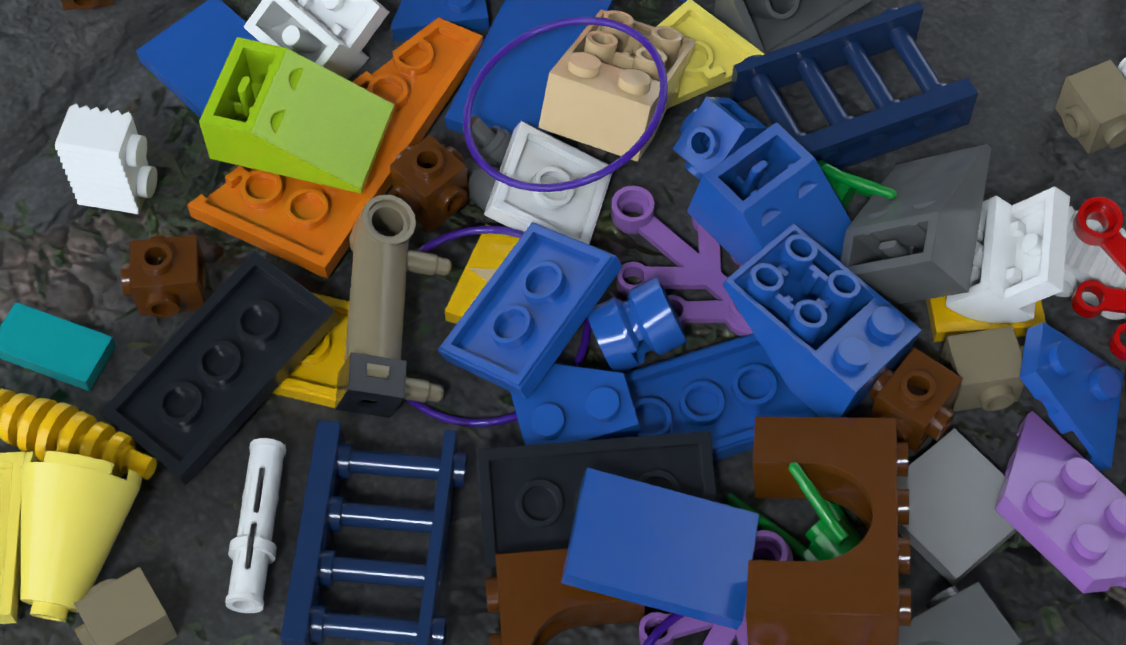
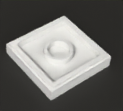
(546, 160)

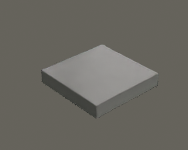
(954, 507)

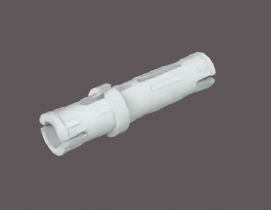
(247, 584)

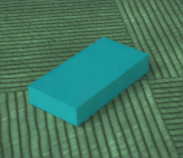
(54, 346)

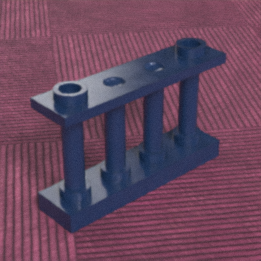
(873, 134)
(327, 512)

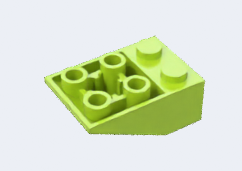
(293, 118)

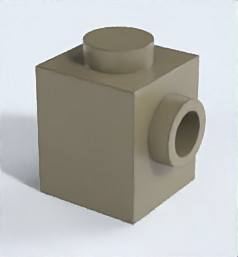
(1095, 107)
(989, 368)
(123, 613)

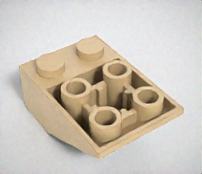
(610, 84)

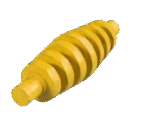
(60, 427)

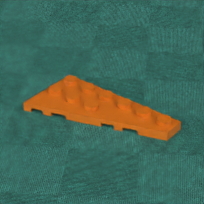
(314, 221)

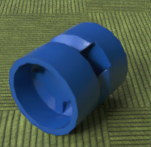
(636, 326)

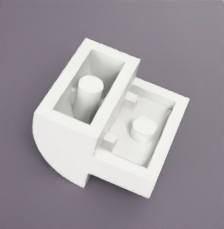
(320, 30)
(1016, 258)

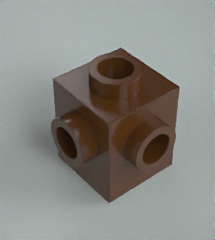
(431, 181)
(165, 275)
(918, 398)

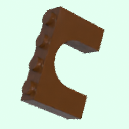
(857, 593)
(537, 604)

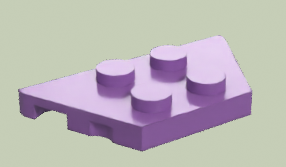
(1065, 508)

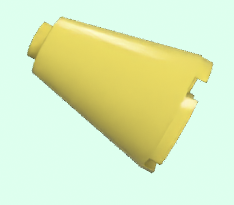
(68, 527)

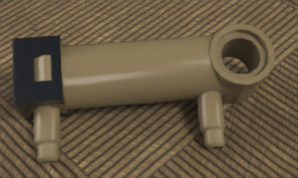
(373, 373)

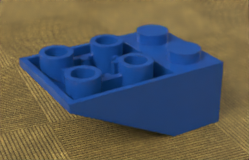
(765, 191)
(819, 322)

